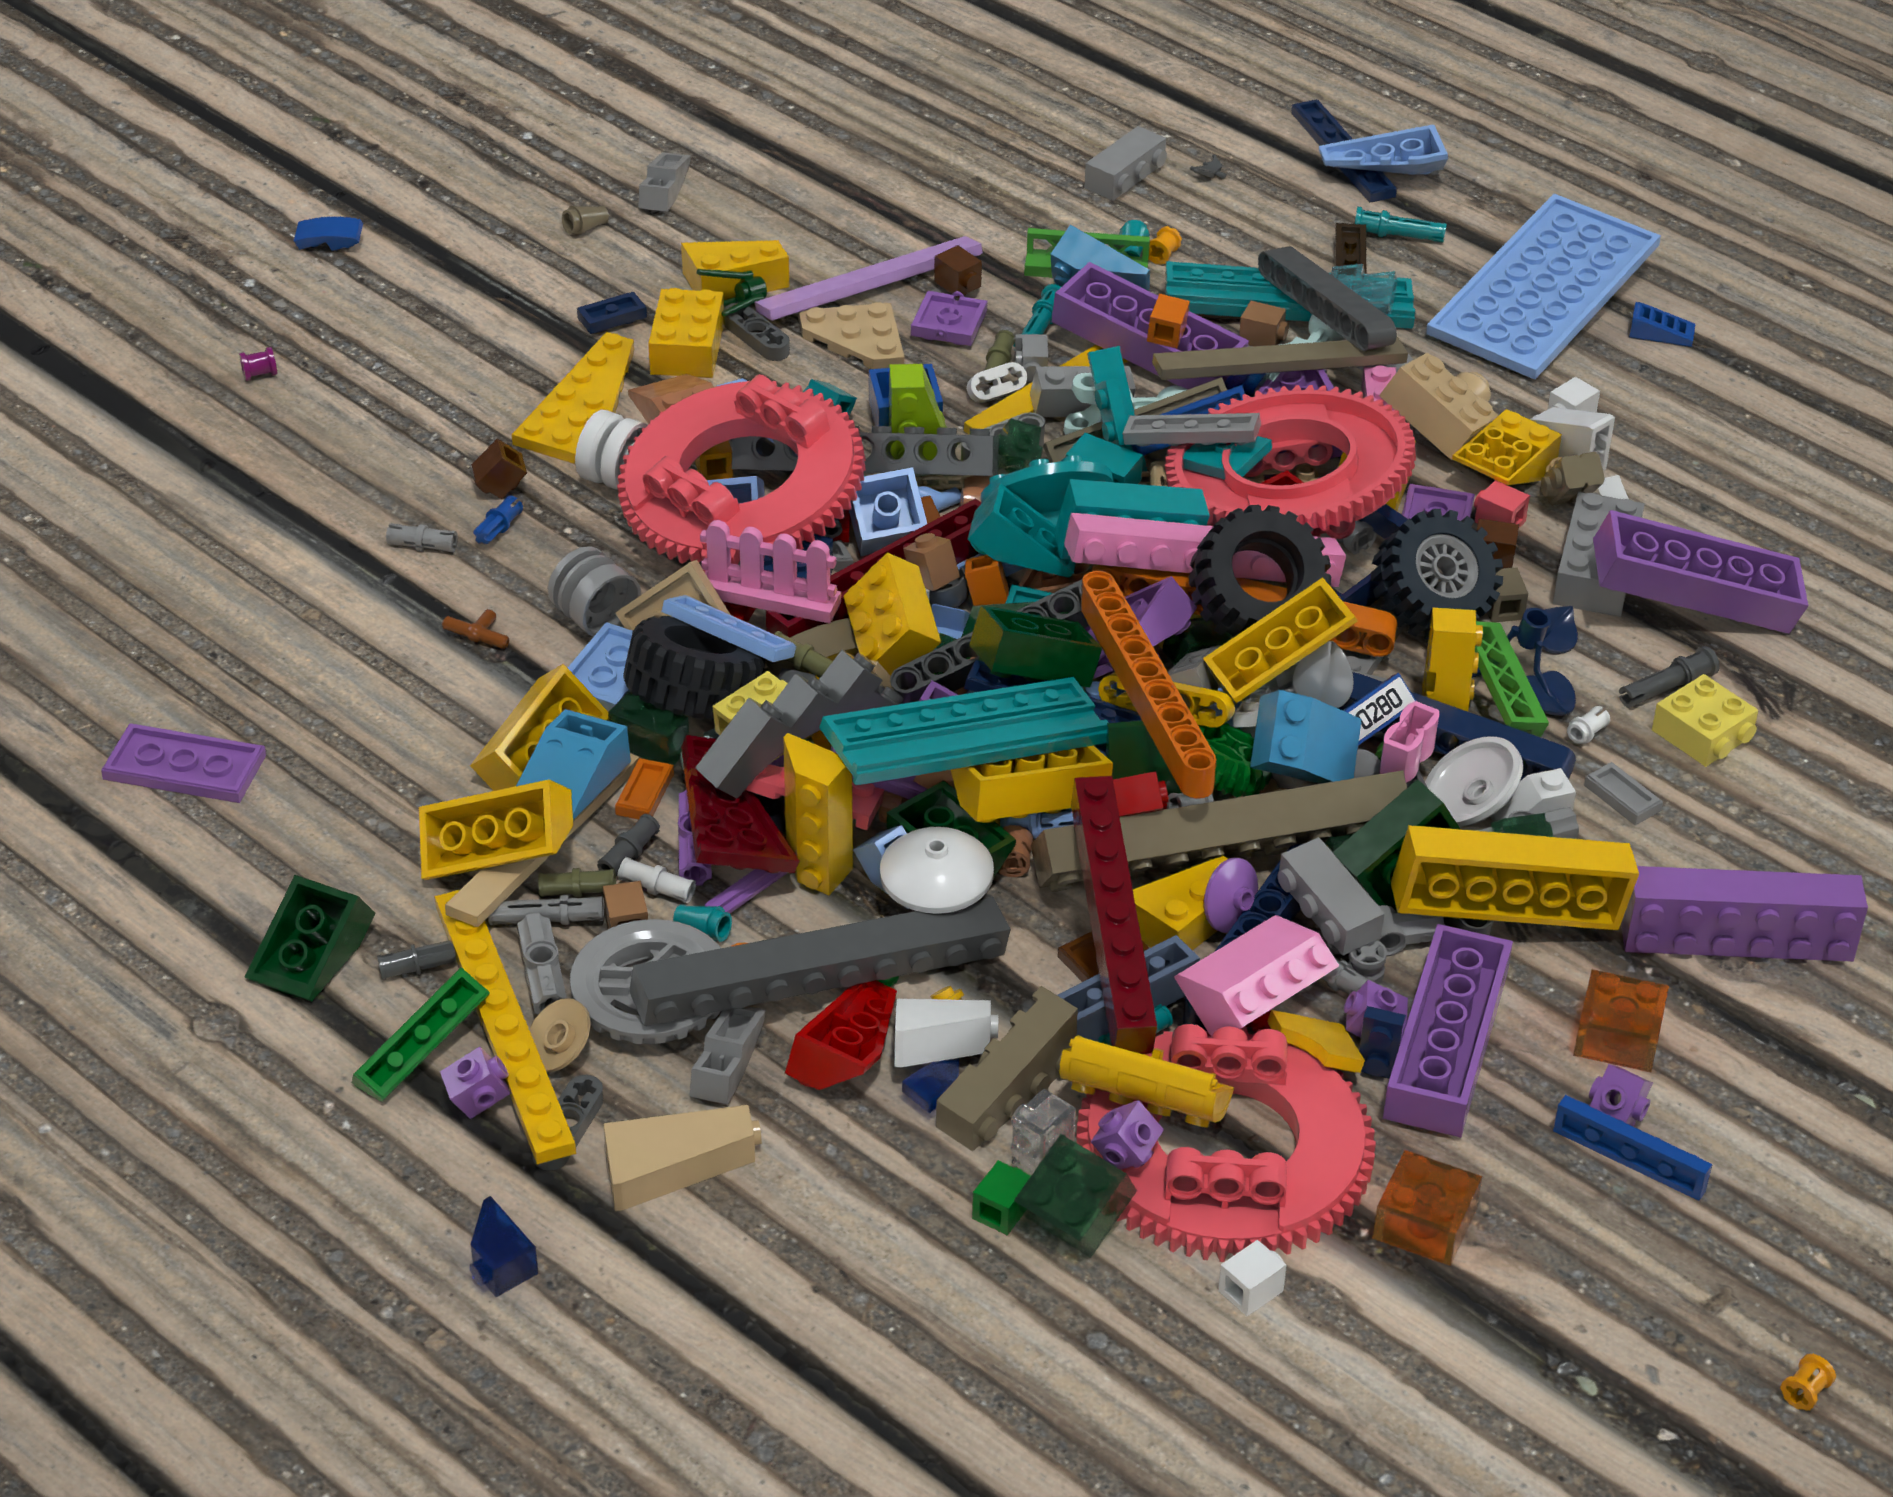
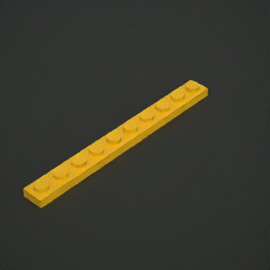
(510, 1039)

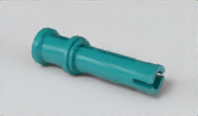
(1385, 224)
(1042, 311)

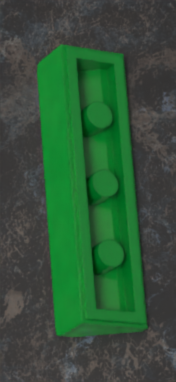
(420, 1035)

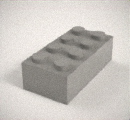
(1578, 575)

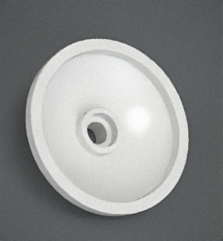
(1476, 778)
(936, 870)

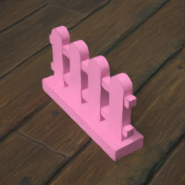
(767, 590)

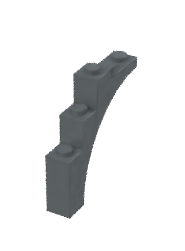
(757, 730)

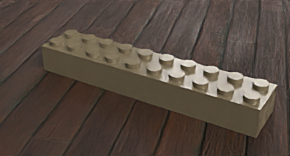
(1226, 828)

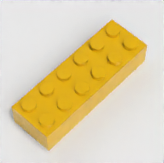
(1514, 878)

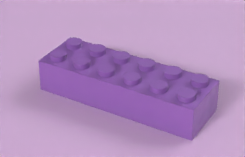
(1118, 314)
(1699, 572)
(1745, 914)
(1448, 1030)

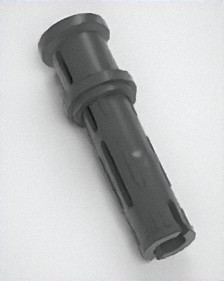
(1680, 672)

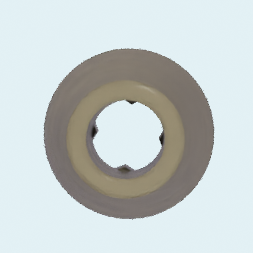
(583, 218)

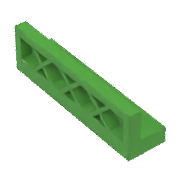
(1039, 260)
(1509, 682)

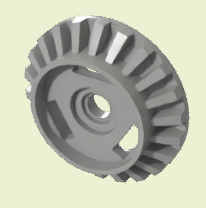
(604, 971)

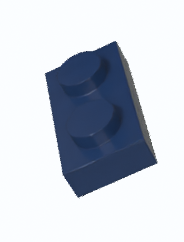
(612, 312)
(1380, 1040)

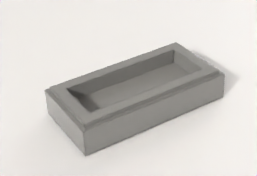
(1623, 793)

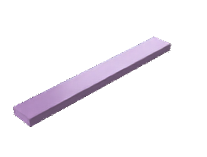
(859, 280)

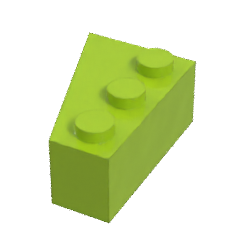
(912, 405)

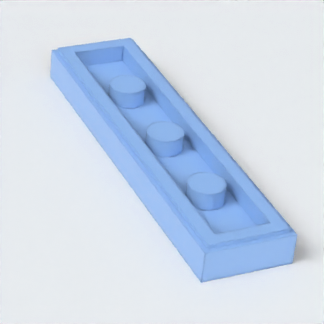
(729, 628)

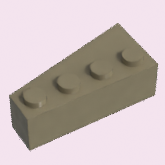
(1008, 1071)

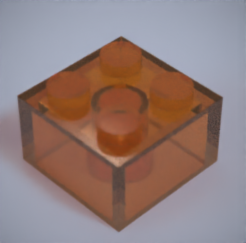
(1621, 1020)
(1427, 1207)

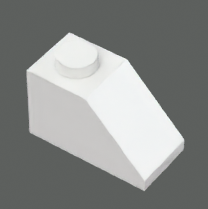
(1540, 794)

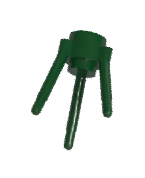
(746, 291)

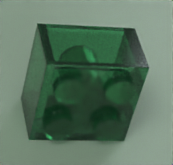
(1075, 1195)

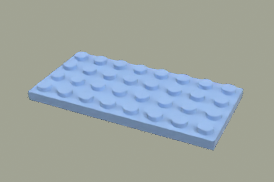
(1543, 286)

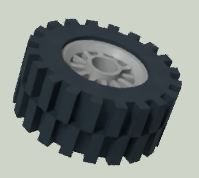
(1410, 572)

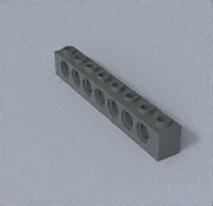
(982, 461)

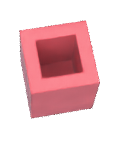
(1501, 504)

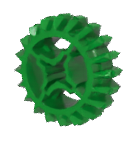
(1233, 761)

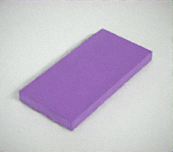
(184, 763)

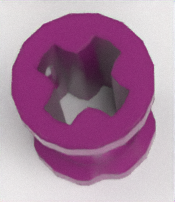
(258, 363)

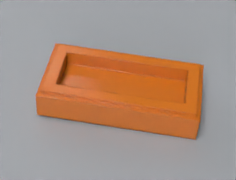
(644, 788)

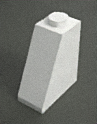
(1580, 431)
(941, 1029)

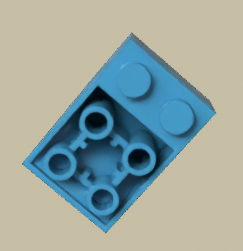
(580, 755)

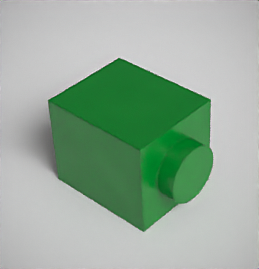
(995, 1196)

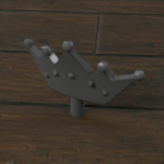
(1210, 168)

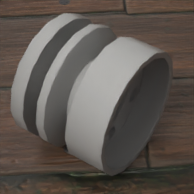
(591, 588)

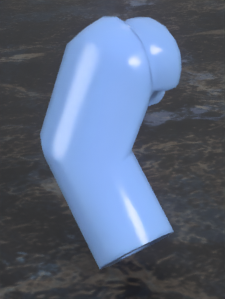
(941, 499)

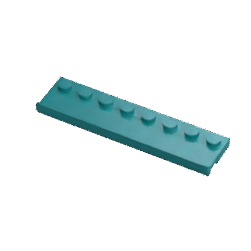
(1229, 290)
(964, 730)

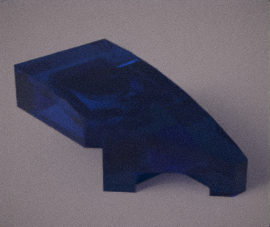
(931, 1082)

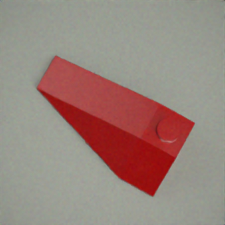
(843, 1037)

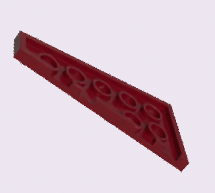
(731, 828)

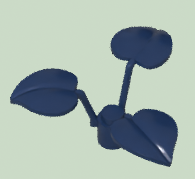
(1555, 633)

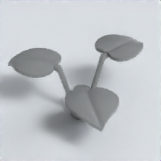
(1329, 678)

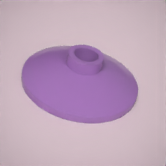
(1229, 893)

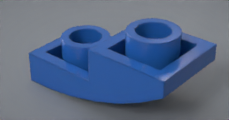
(335, 231)

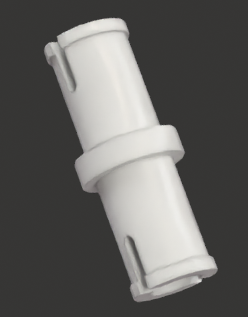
(657, 880)

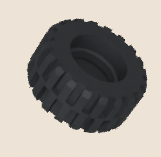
(1260, 531)
(685, 667)

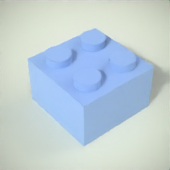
(886, 509)

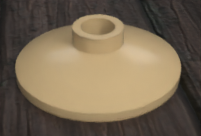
(560, 1033)

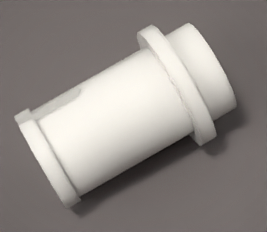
(1582, 729)

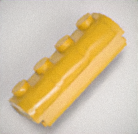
(1145, 1079)

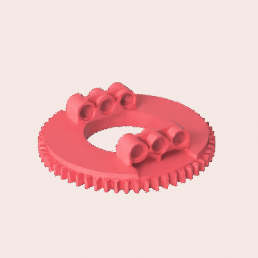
(1370, 434)
(675, 504)
(1231, 1200)

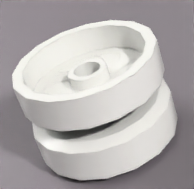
(604, 445)

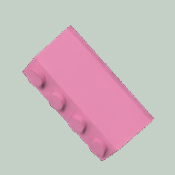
(1255, 973)

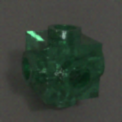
(1018, 445)

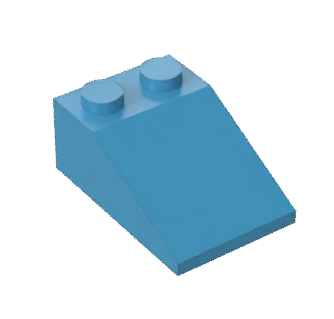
(1079, 249)
(1305, 738)

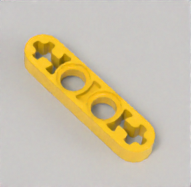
(1197, 696)

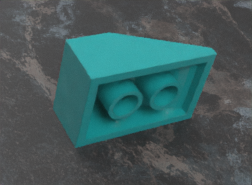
(1016, 534)

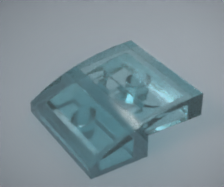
(1375, 287)

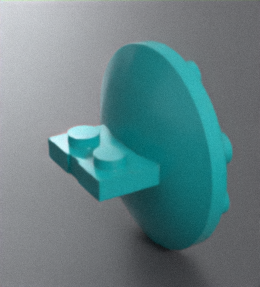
(1046, 483)

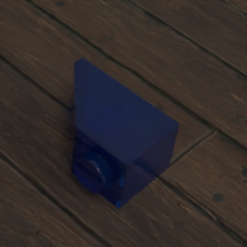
(500, 1251)

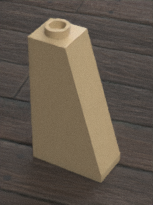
(676, 1151)

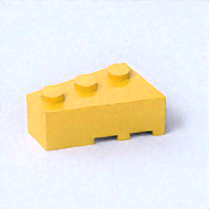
(761, 257)
(1452, 657)
(1176, 906)

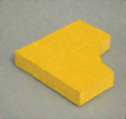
(1320, 1038)

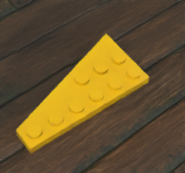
(587, 388)

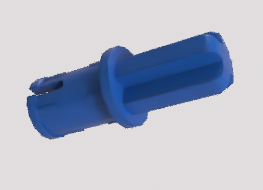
(497, 520)

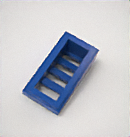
(1660, 326)

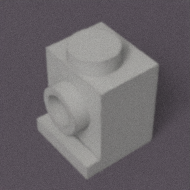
(1031, 352)

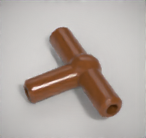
(479, 630)

